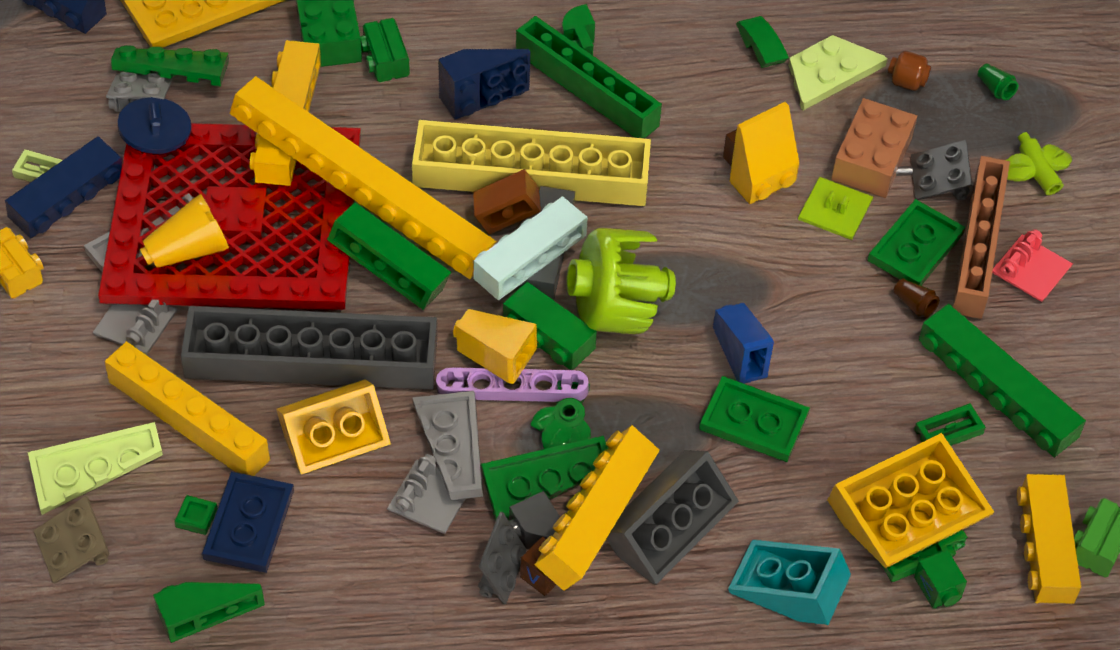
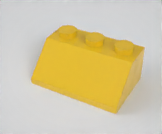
(333, 426)

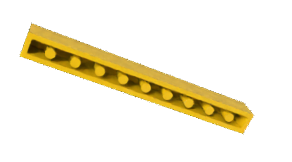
(360, 176)

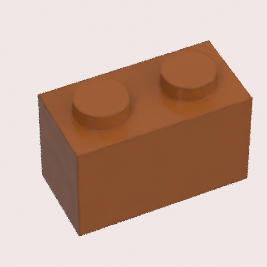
(506, 201)

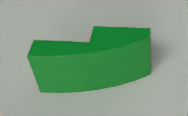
(766, 44)

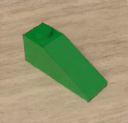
(200, 605)

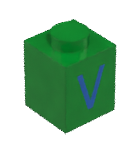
(940, 579)

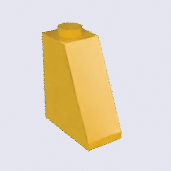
(496, 342)

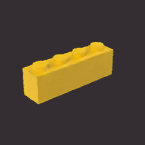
(1049, 539)

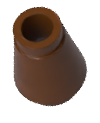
(917, 297)

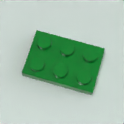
(916, 243)
(754, 418)

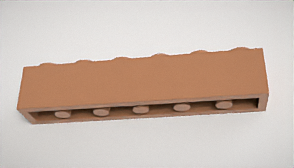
(981, 237)

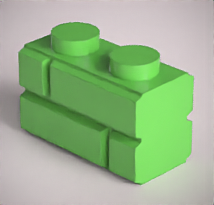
(1100, 542)

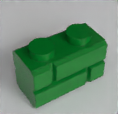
(385, 50)

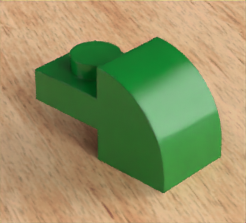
(580, 27)

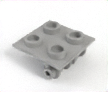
(134, 87)
(135, 324)
(425, 497)

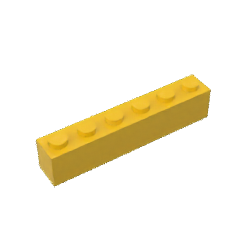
(296, 80)
(187, 410)
(596, 508)

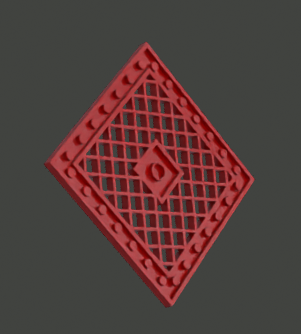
(241, 217)

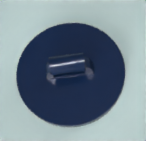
(154, 125)

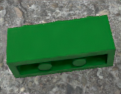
(558, 330)

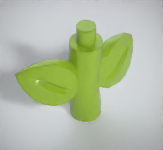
(1038, 163)

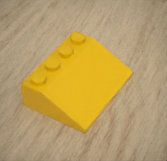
(909, 501)

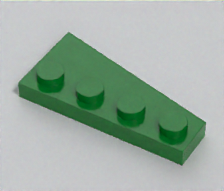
(168, 63)
(544, 470)

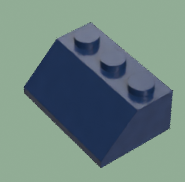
(74, 13)

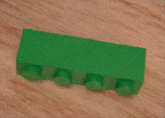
(389, 255)

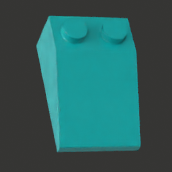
(792, 579)

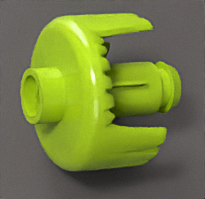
(611, 285)

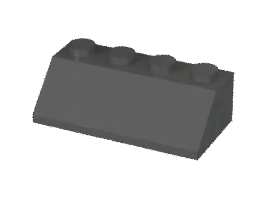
(672, 515)

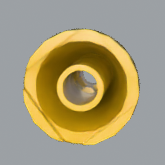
(185, 236)

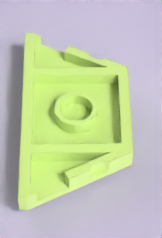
(831, 68)

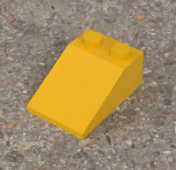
(764, 154)

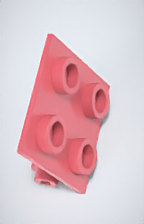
(1032, 266)

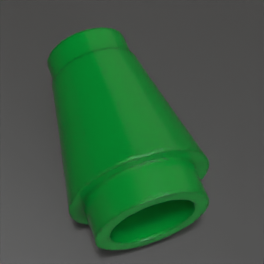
(998, 82)

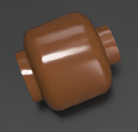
(909, 70)

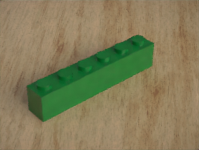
(589, 78)
(1001, 380)

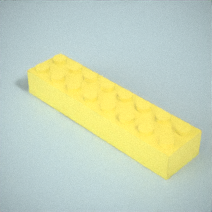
(478, 155)

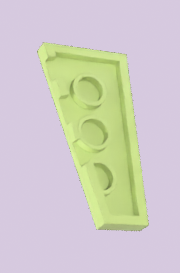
(88, 463)

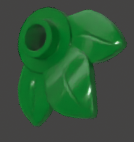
(560, 428)

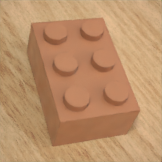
(874, 148)

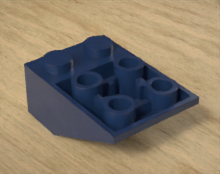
(482, 78)

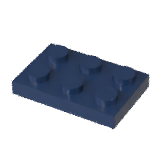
(248, 522)

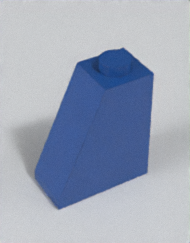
(743, 342)

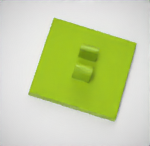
(835, 208)

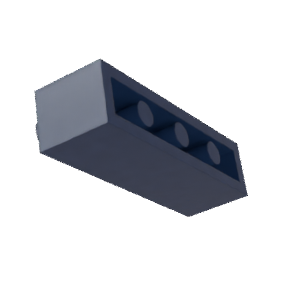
(64, 187)

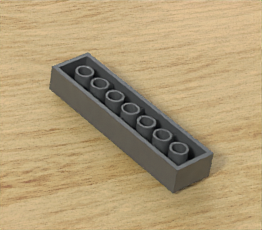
(309, 347)

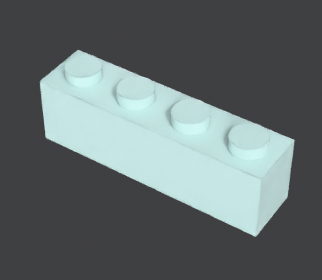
(530, 247)

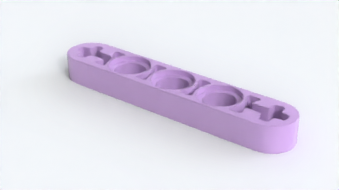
(526, 391)

